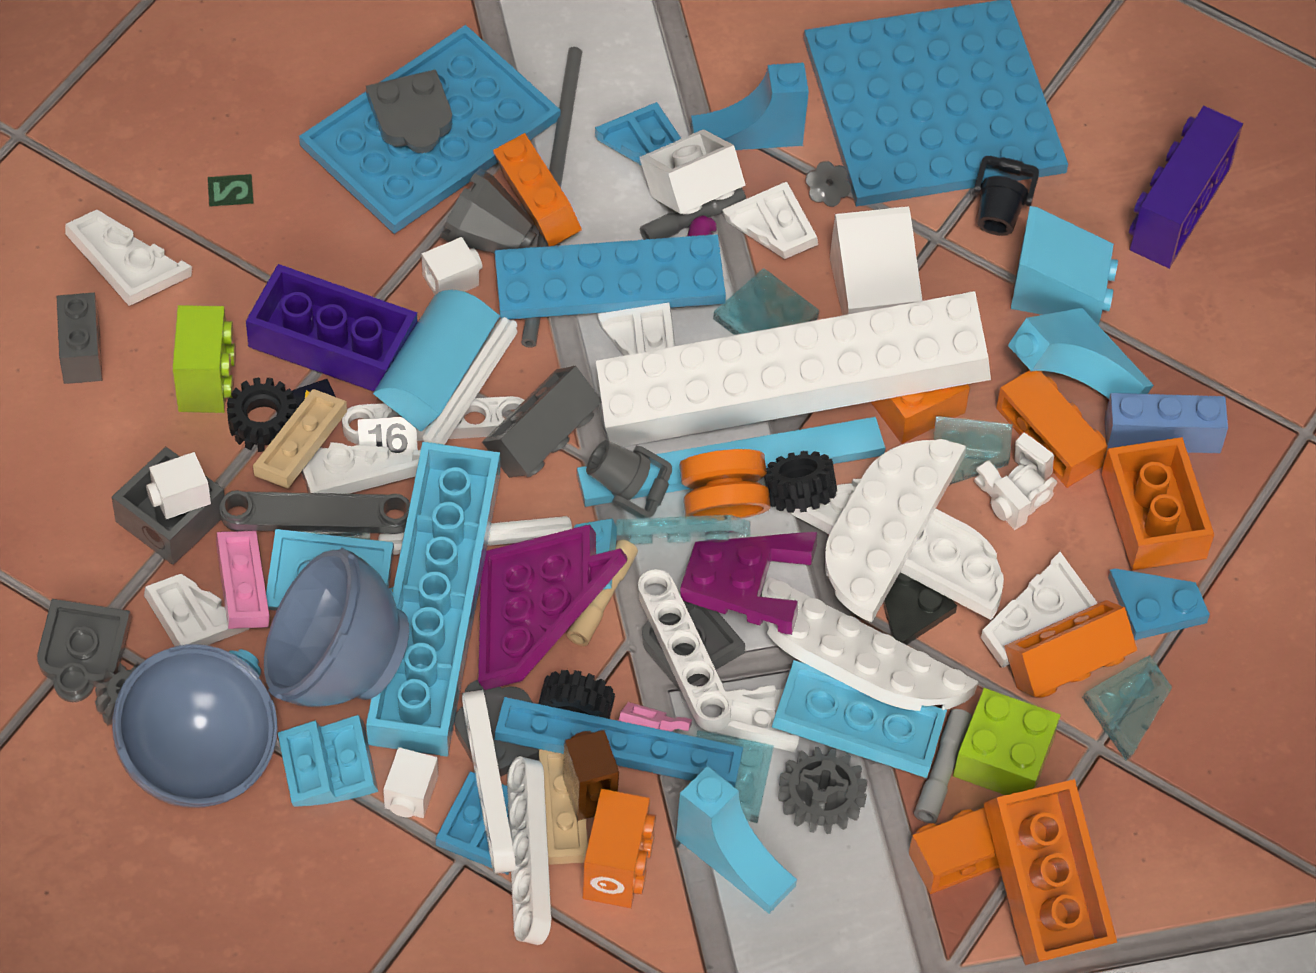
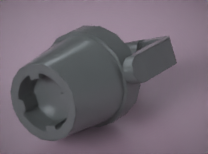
(625, 473)

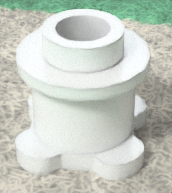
(1033, 485)

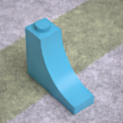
(1077, 348)
(720, 835)

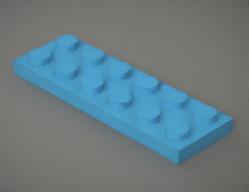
(609, 276)

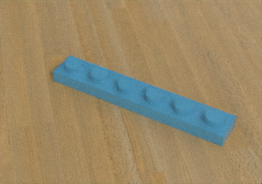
(630, 743)

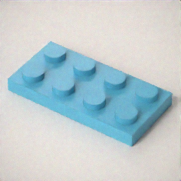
(853, 722)

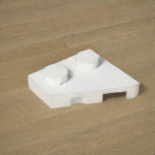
(774, 221)
(639, 328)
(188, 612)
(753, 717)

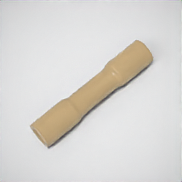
(586, 624)

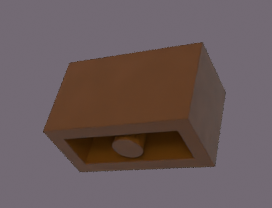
(587, 770)

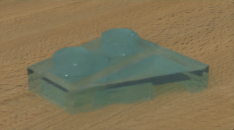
(982, 441)
(1129, 703)

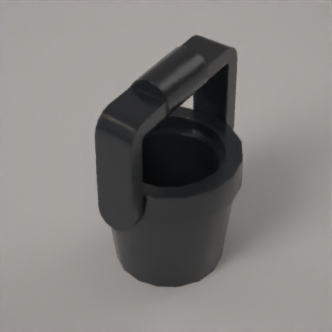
(1001, 196)

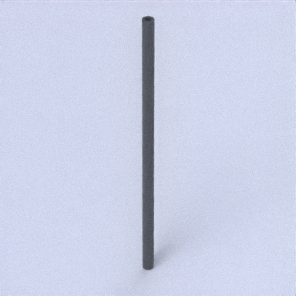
(558, 157)

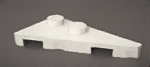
(356, 468)

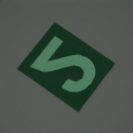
(230, 190)

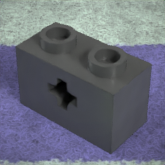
(79, 338)

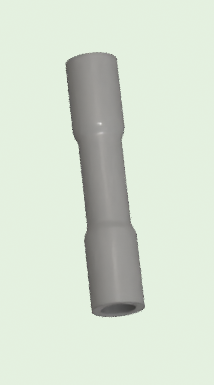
(935, 787)

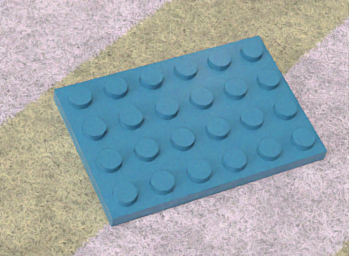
(488, 109)

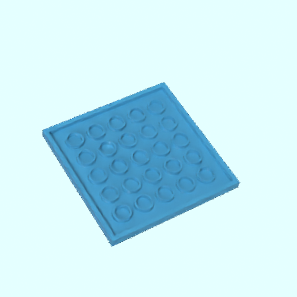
(931, 97)

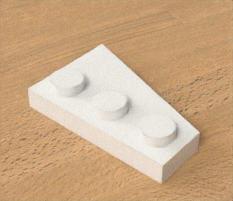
(124, 260)
(1045, 601)

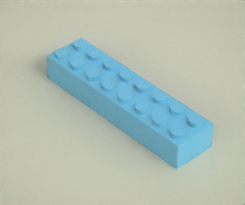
(439, 595)

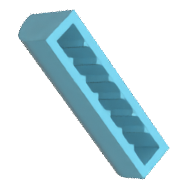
(436, 356)

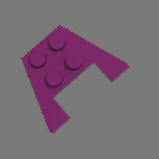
(735, 571)

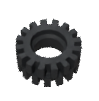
(254, 397)
(801, 481)
(577, 693)

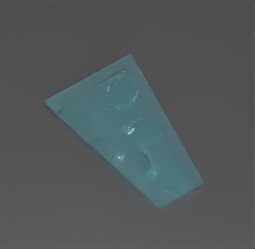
(681, 529)

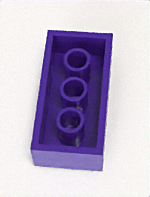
(1184, 186)
(328, 327)

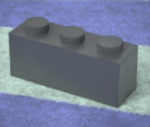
(543, 422)

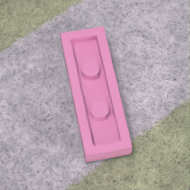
(242, 579)

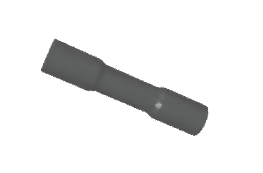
(674, 222)

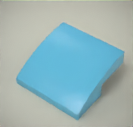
(327, 762)

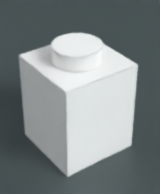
(451, 267)
(178, 486)
(410, 783)

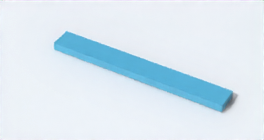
(839, 441)

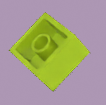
(203, 359)
(1006, 744)

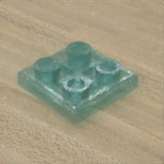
(764, 305)

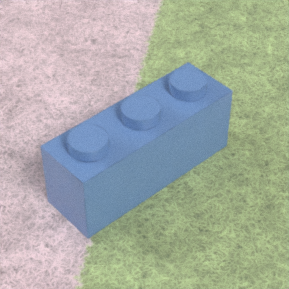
(1158, 417)

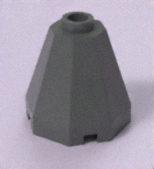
(489, 217)

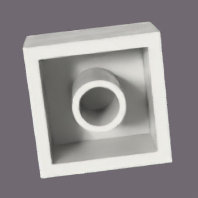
(692, 172)

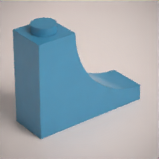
(766, 117)

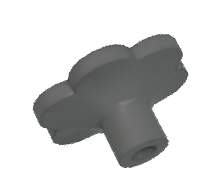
(822, 189)

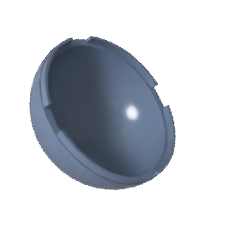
(194, 726)

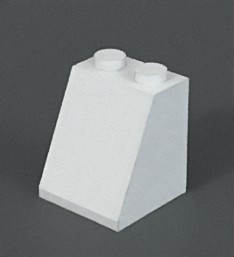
(874, 260)

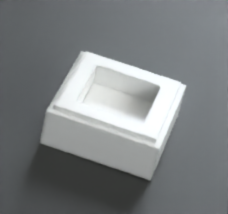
(1030, 451)

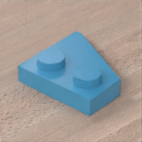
(638, 132)
(1157, 602)
(464, 825)

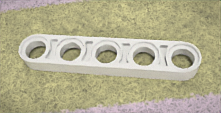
(491, 408)
(684, 666)
(488, 782)
(530, 848)

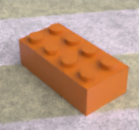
(1050, 872)

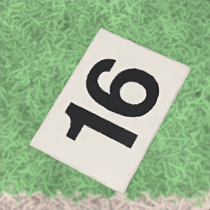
(388, 432)

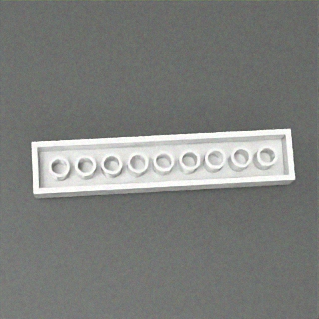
(793, 370)

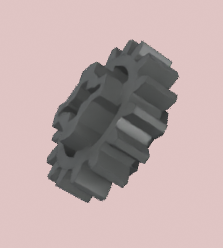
(803, 783)

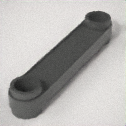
(314, 512)

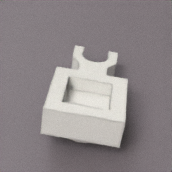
(1006, 498)

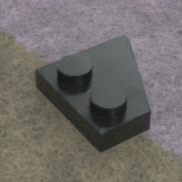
(915, 608)

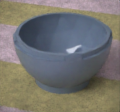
(334, 634)

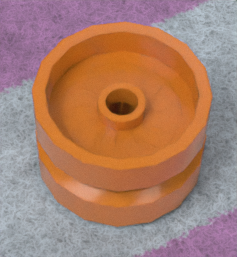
(725, 483)

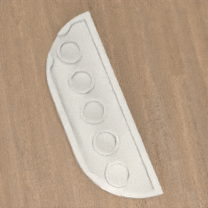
(887, 520)
(945, 557)
(865, 656)

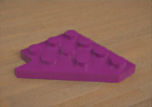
(534, 596)

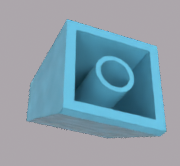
(1062, 268)

